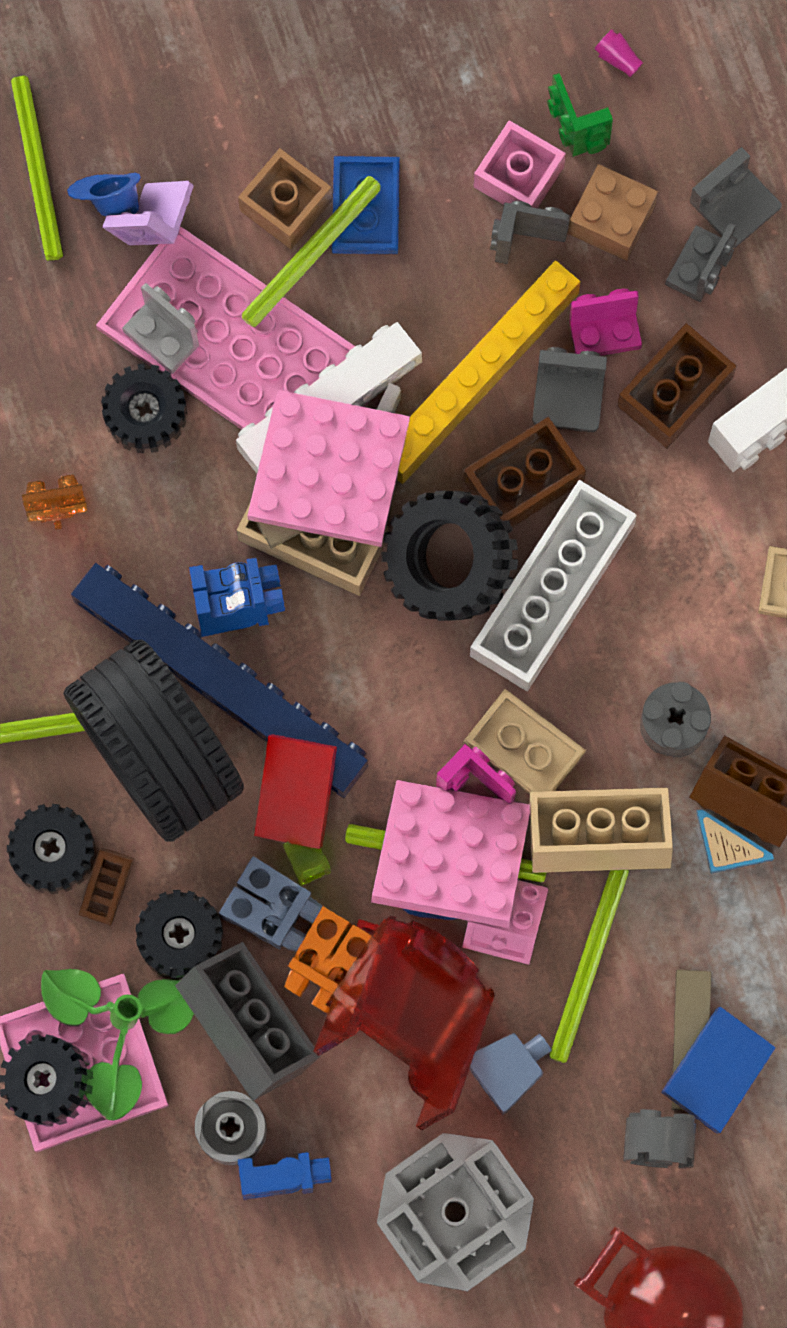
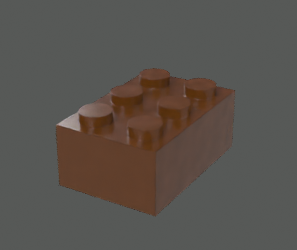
(676, 385)
(526, 472)

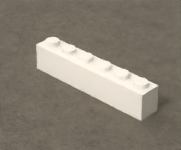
(352, 382)

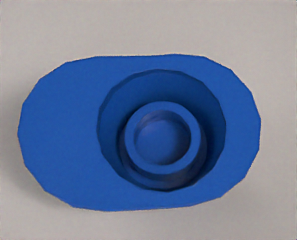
(108, 192)

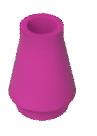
(618, 53)

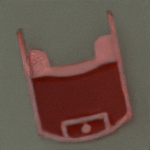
(420, 1004)

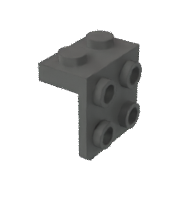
(527, 221)
(569, 389)

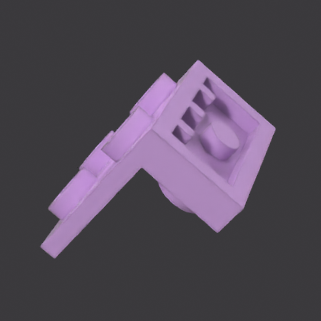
(158, 216)

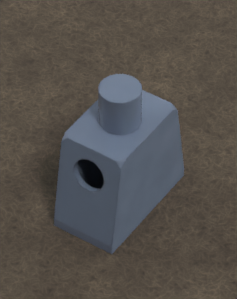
(509, 1069)

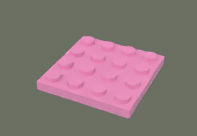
(329, 468)
(451, 854)
(98, 1043)

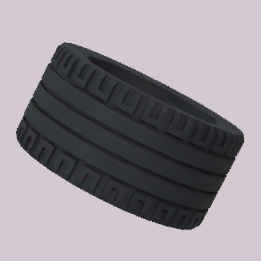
(154, 739)

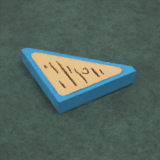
(726, 847)

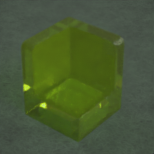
(306, 862)

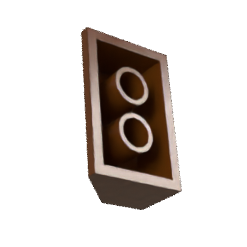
(745, 790)

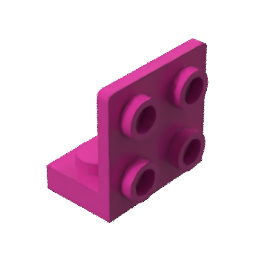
(605, 323)
(456, 771)

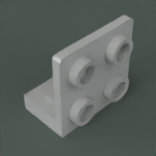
(162, 329)

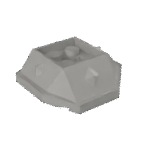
(463, 1173)

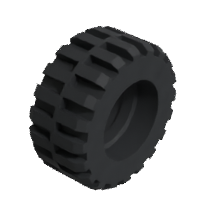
(408, 555)

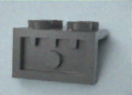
(734, 197)
(701, 262)

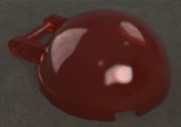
(664, 1288)

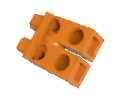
(317, 958)

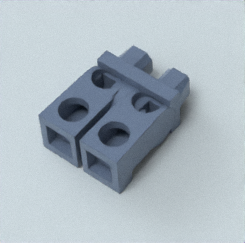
(283, 906)

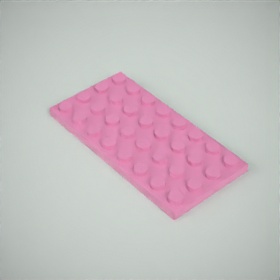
(235, 364)

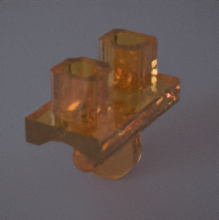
(54, 503)

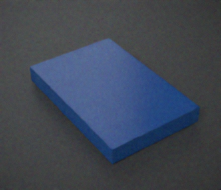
(377, 225)
(718, 1070)

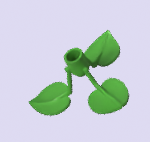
(74, 993)

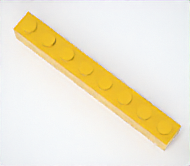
(486, 365)

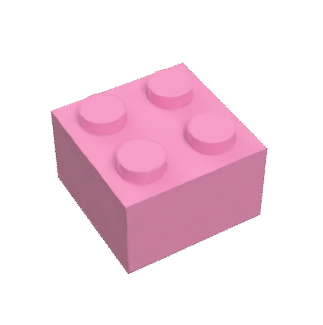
(519, 167)

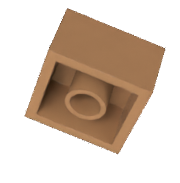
(285, 198)
(612, 212)

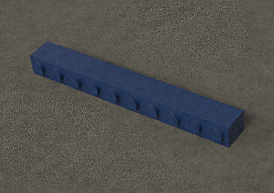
(210, 671)

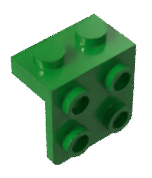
(584, 133)

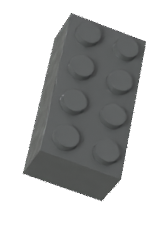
(247, 1020)

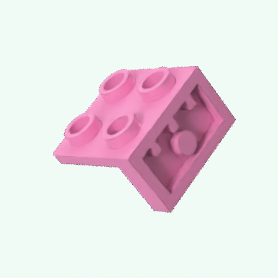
(519, 939)

